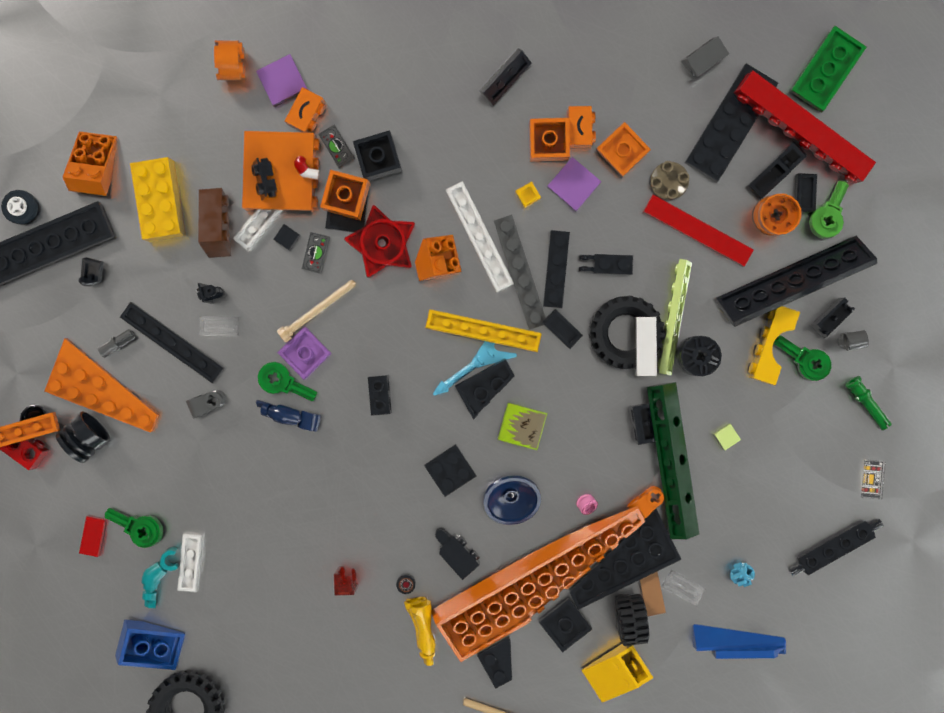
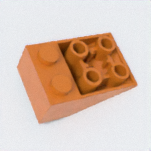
(91, 164)

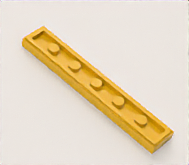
(483, 330)

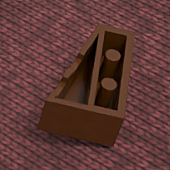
(214, 223)

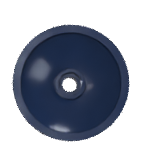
(513, 507)

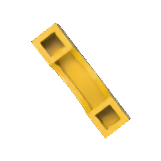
(765, 367)

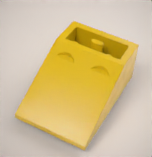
(617, 672)

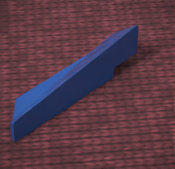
(736, 644)

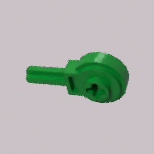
(804, 357)
(286, 381)
(135, 527)

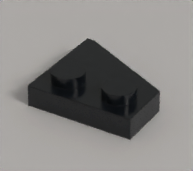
(497, 662)

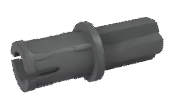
(116, 343)

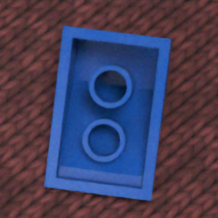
(148, 645)

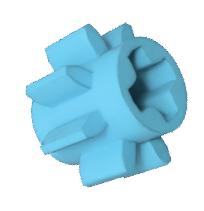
(742, 574)

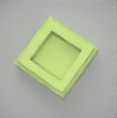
(727, 436)

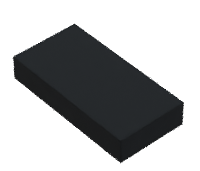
(806, 192)
(562, 329)

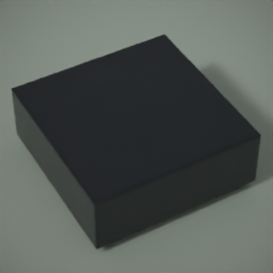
(286, 237)

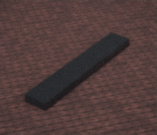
(172, 342)

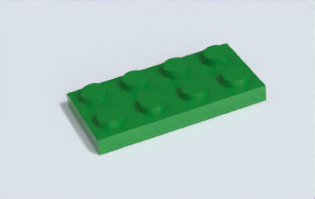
(828, 69)

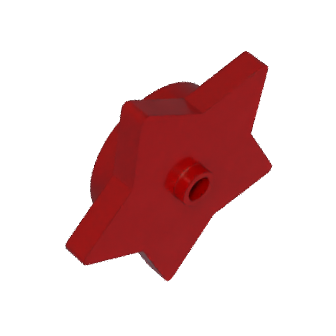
(392, 232)

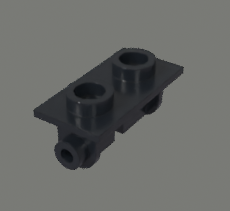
(262, 171)
(208, 293)

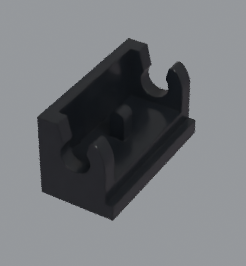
(832, 317)
(642, 423)

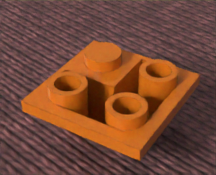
(437, 258)

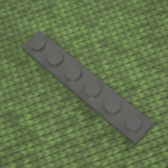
(520, 271)

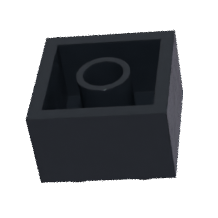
(377, 156)

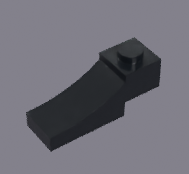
(778, 169)

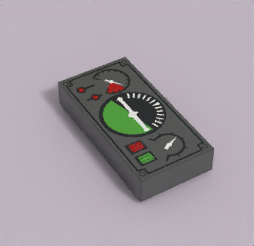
(336, 146)
(315, 252)

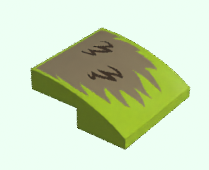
(522, 426)

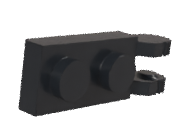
(608, 264)

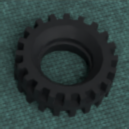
(600, 326)
(186, 682)

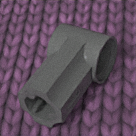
(853, 340)

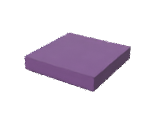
(281, 80)
(574, 184)
(304, 352)

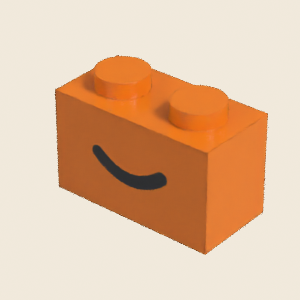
(305, 111)
(581, 126)

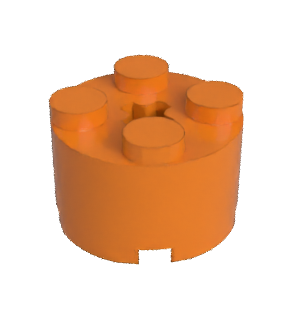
(228, 59)

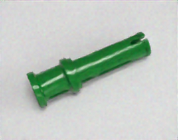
(864, 396)

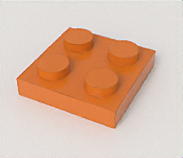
(623, 149)

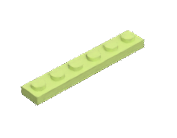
(675, 310)

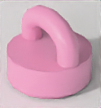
(587, 504)

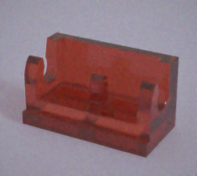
(345, 584)

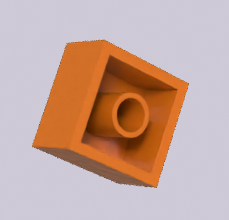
(549, 139)
(345, 194)

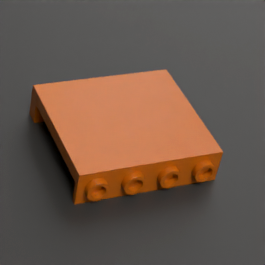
(282, 150)

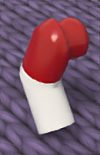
(303, 170)

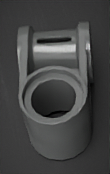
(203, 403)

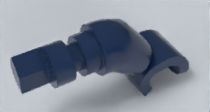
(289, 416)

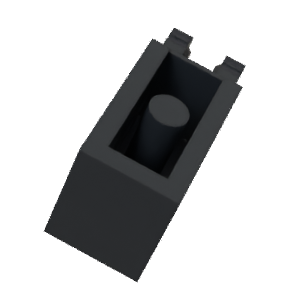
(456, 553)

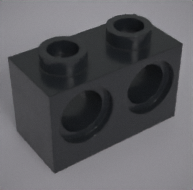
(379, 395)

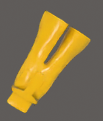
(420, 613)

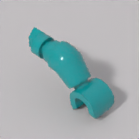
(153, 575)

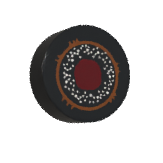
(406, 584)

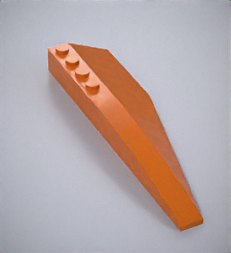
(524, 588)

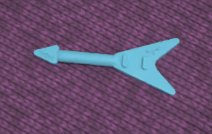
(485, 356)

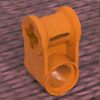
(645, 503)

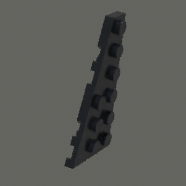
(633, 559)

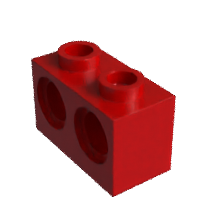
(22, 452)

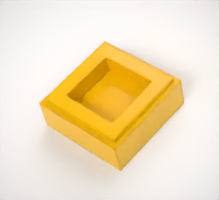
(528, 194)

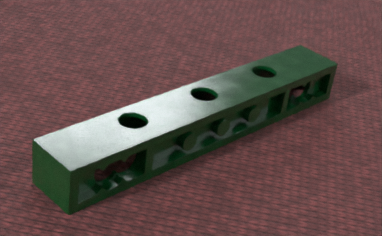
(673, 461)

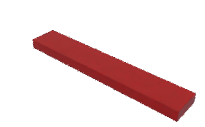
(698, 230)

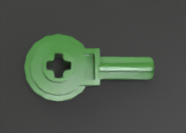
(831, 213)

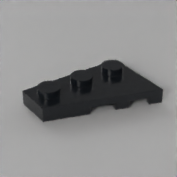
(483, 386)

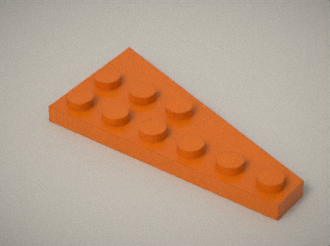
(91, 386)

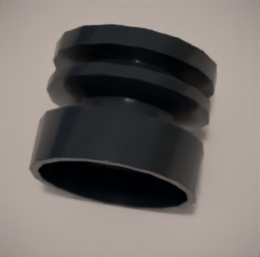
(688, 350)
(82, 437)

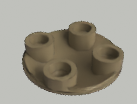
(669, 180)

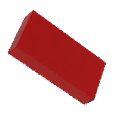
(92, 536)

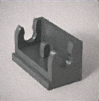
(705, 56)

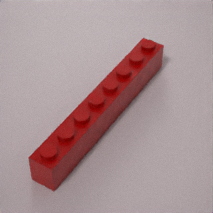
(804, 127)

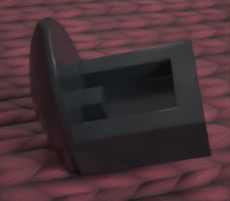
(91, 272)

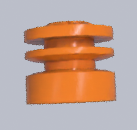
(788, 214)

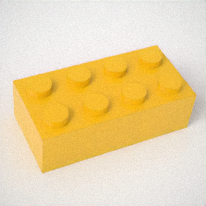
(158, 199)

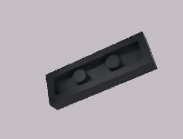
(505, 76)

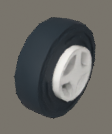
(12, 208)

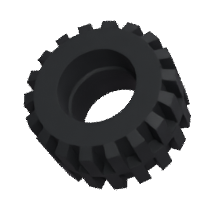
(632, 619)

